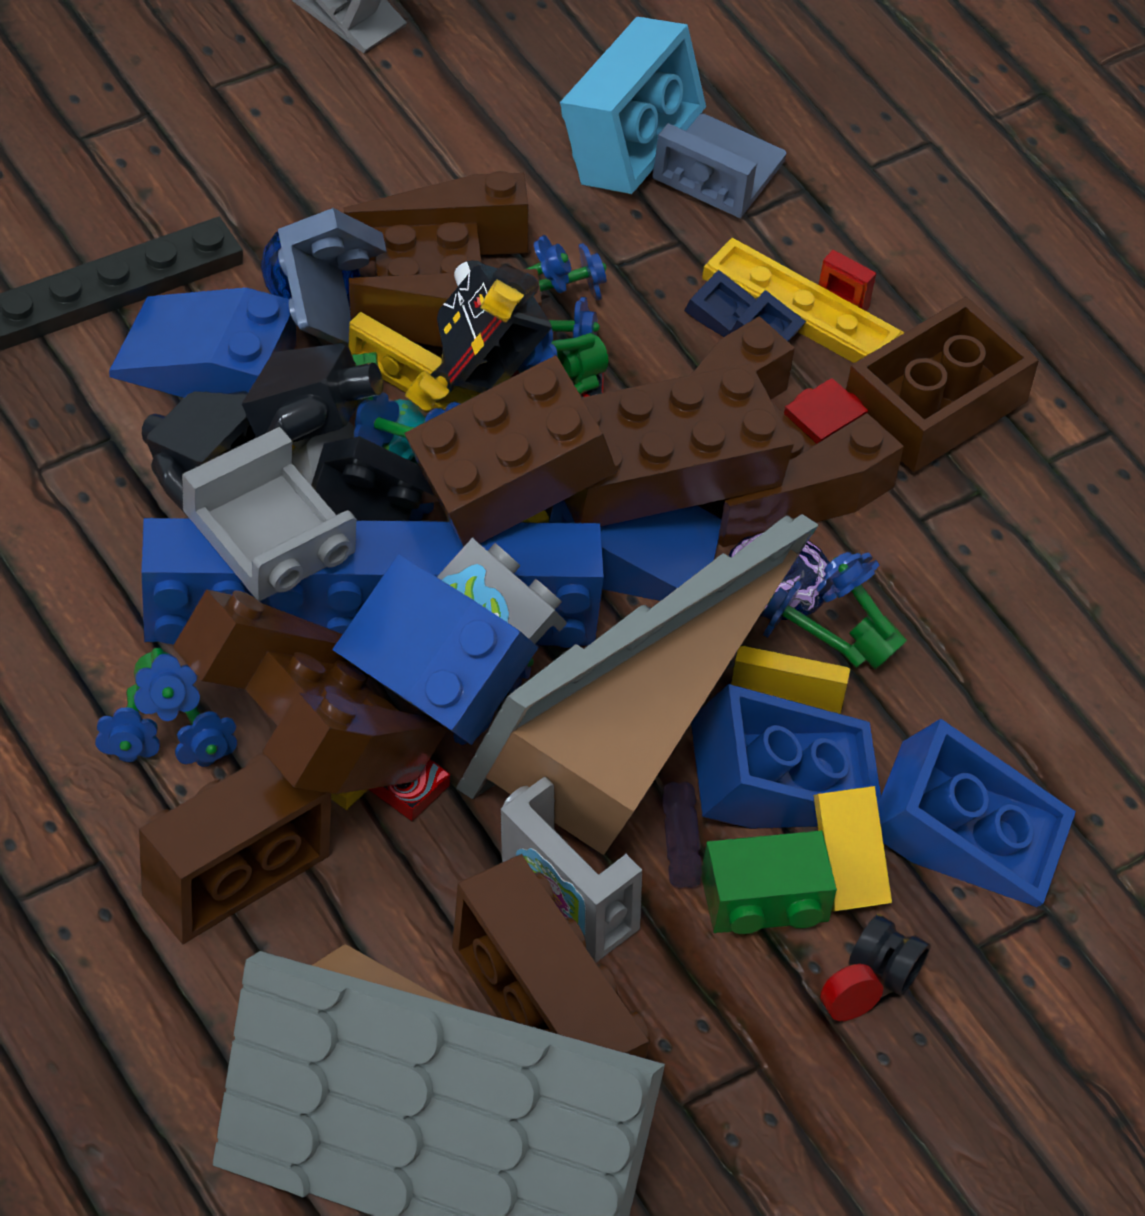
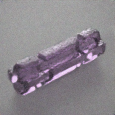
(682, 835)

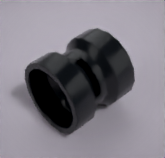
(890, 954)

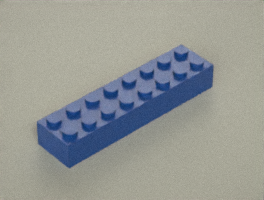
(183, 564)

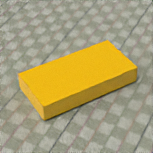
(791, 678)
(854, 847)

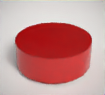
(851, 992)

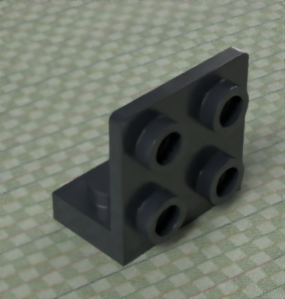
(369, 481)

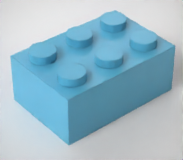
(627, 101)

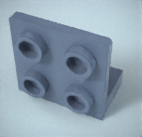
(716, 163)
(313, 260)

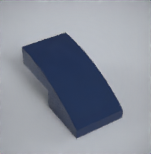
(727, 306)

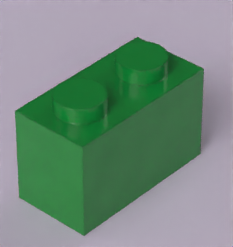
(768, 882)

